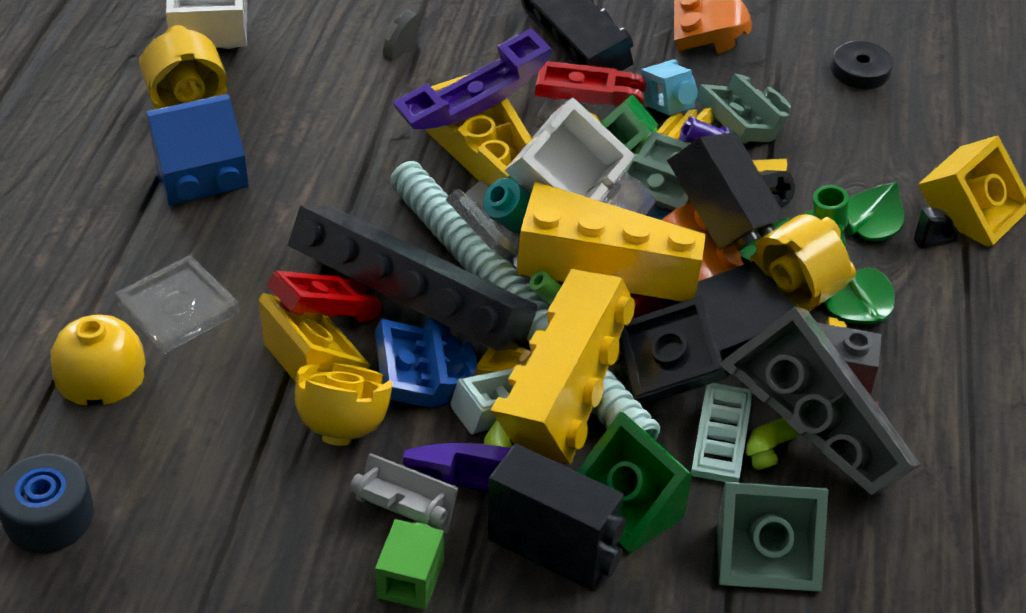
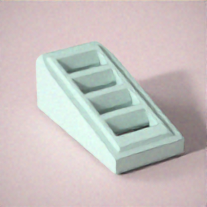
(473, 401)
(729, 406)

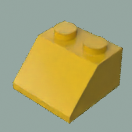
(978, 190)

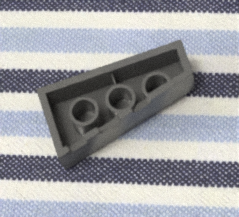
(820, 397)

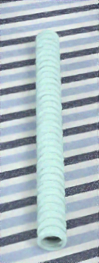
(474, 255)

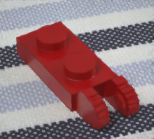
(588, 84)
(324, 295)

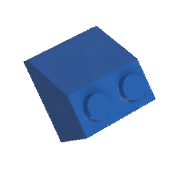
(197, 149)

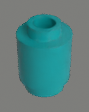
(507, 203)

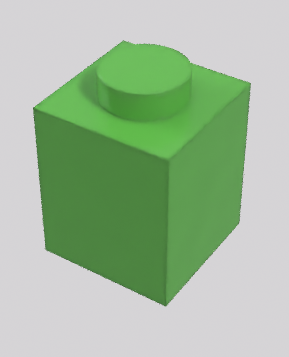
(410, 564)

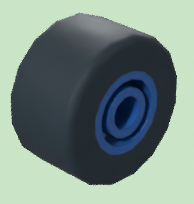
(45, 502)

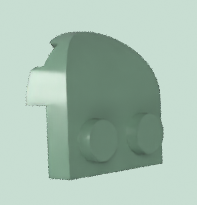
(746, 110)

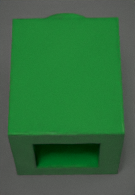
(630, 122)

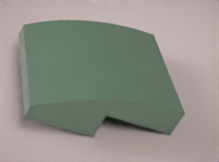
(655, 173)

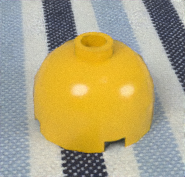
(97, 360)
(341, 402)

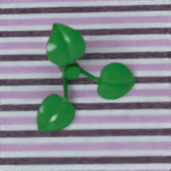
(875, 217)

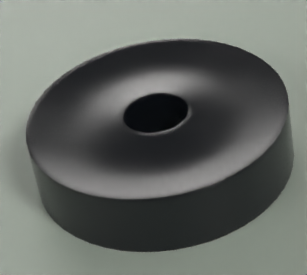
(862, 64)

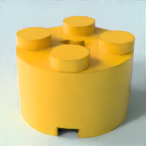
(182, 68)
(805, 260)

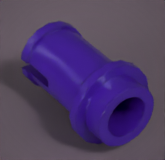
(695, 128)

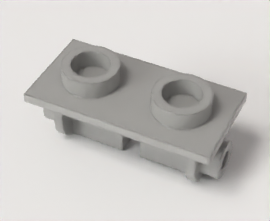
(405, 492)

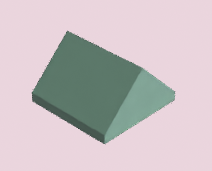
(772, 536)

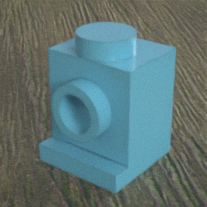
(677, 87)

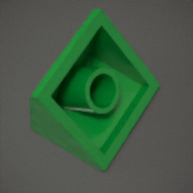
(646, 474)

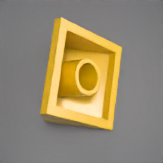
(304, 339)

